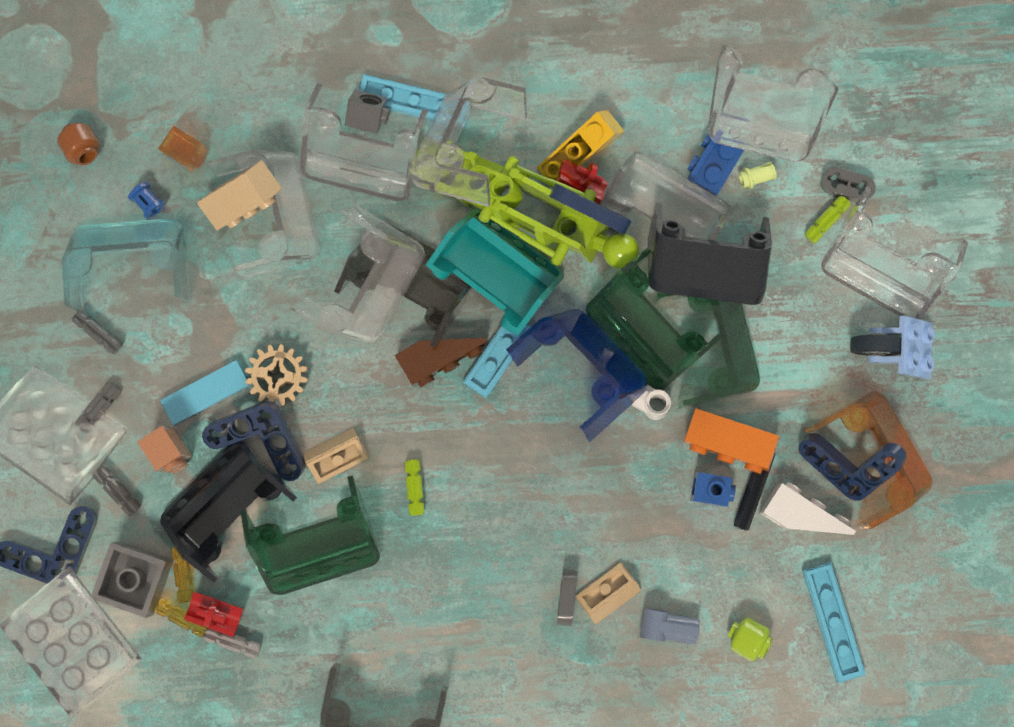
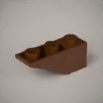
(423, 361)

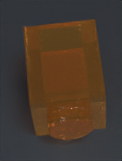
(183, 149)

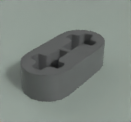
(848, 178)
(567, 598)

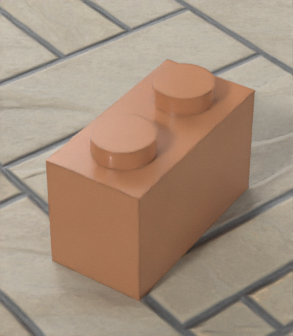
(165, 450)

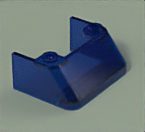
(621, 378)

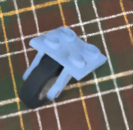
(914, 346)

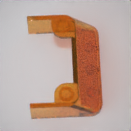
(878, 416)

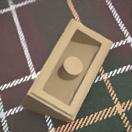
(335, 455)
(608, 593)

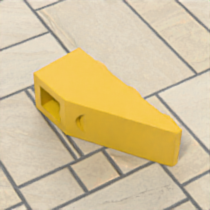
(584, 144)

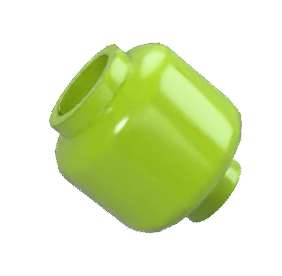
(750, 639)

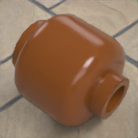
(78, 143)

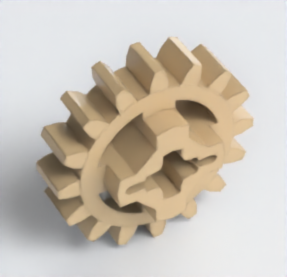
(263, 373)

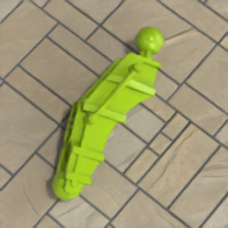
(586, 240)

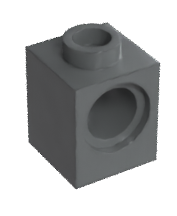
(366, 111)

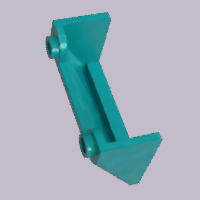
(497, 267)

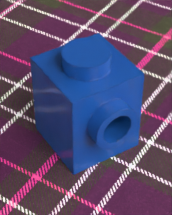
(712, 489)

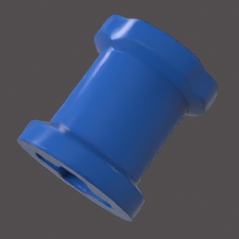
(146, 200)

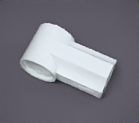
(642, 403)

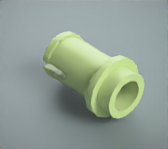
(757, 175)

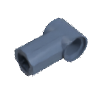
(661, 625)

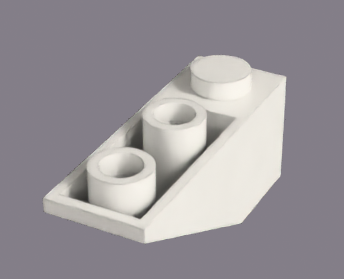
(793, 511)

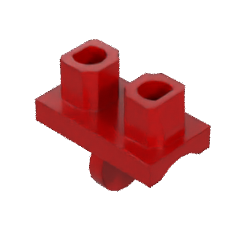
(582, 178)
(214, 614)

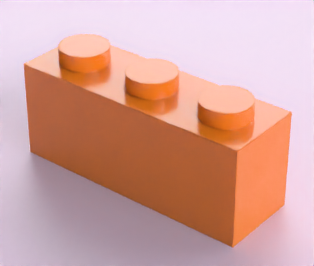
(731, 441)

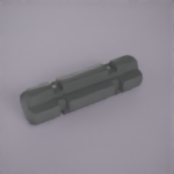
(97, 332)
(100, 403)
(117, 491)

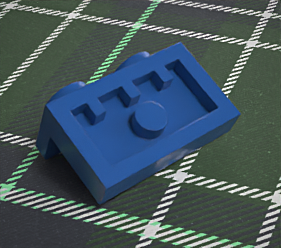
(714, 165)

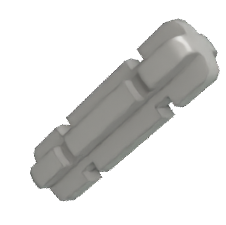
(237, 643)

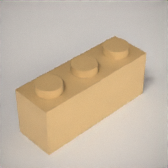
(240, 196)

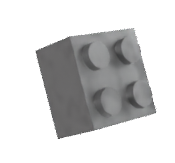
(131, 579)

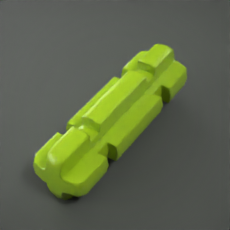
(827, 219)
(414, 487)

